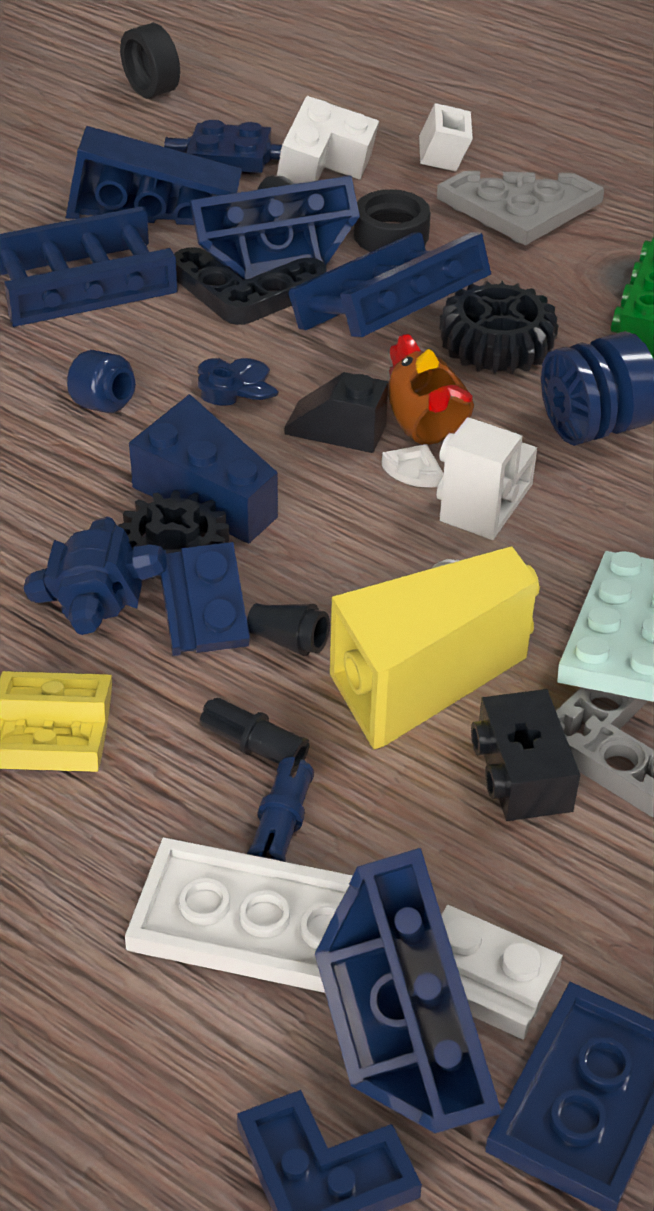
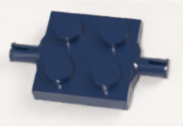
(240, 145)

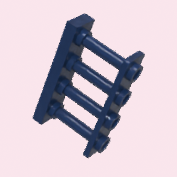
(390, 283)
(88, 286)

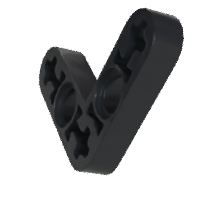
(236, 299)

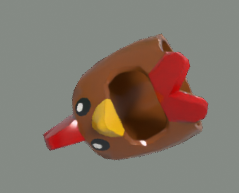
(425, 393)

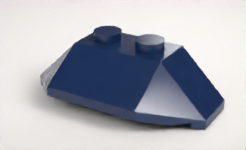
(276, 224)
(403, 999)

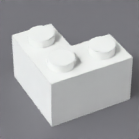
(326, 138)
(483, 477)

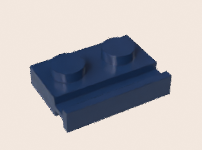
(204, 599)

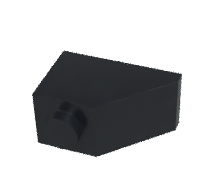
(343, 413)

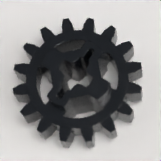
(175, 523)

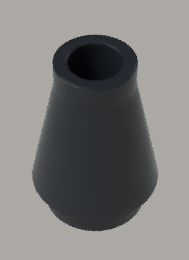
(292, 626)

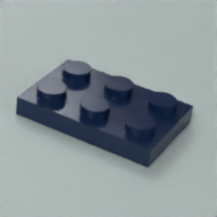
(582, 1100)

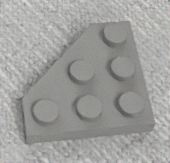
(519, 202)

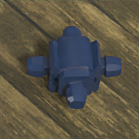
(95, 574)

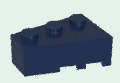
(201, 455)

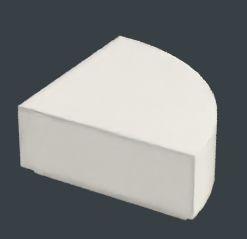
(413, 466)

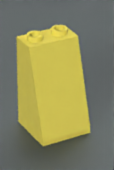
(429, 639)

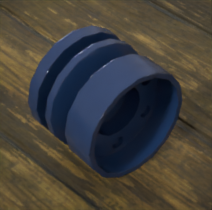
(599, 387)

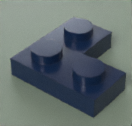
(308, 1176)

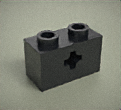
(526, 755)

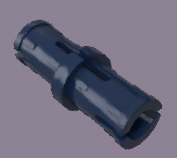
(282, 810)

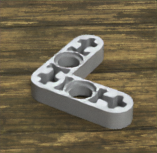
(605, 739)

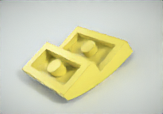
(53, 720)

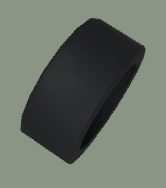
(150, 60)
(390, 206)

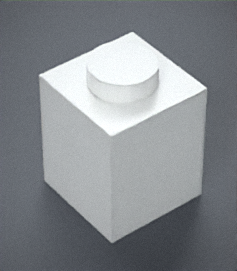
(445, 137)

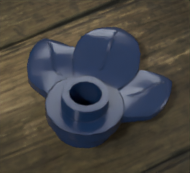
(223, 381)

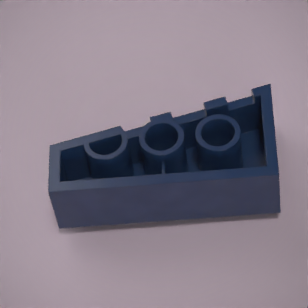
(129, 173)

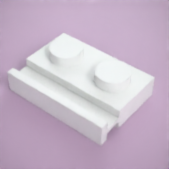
(500, 971)

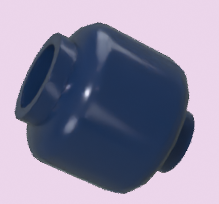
(101, 381)

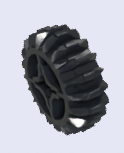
(498, 327)

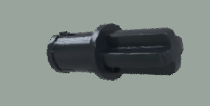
(253, 732)

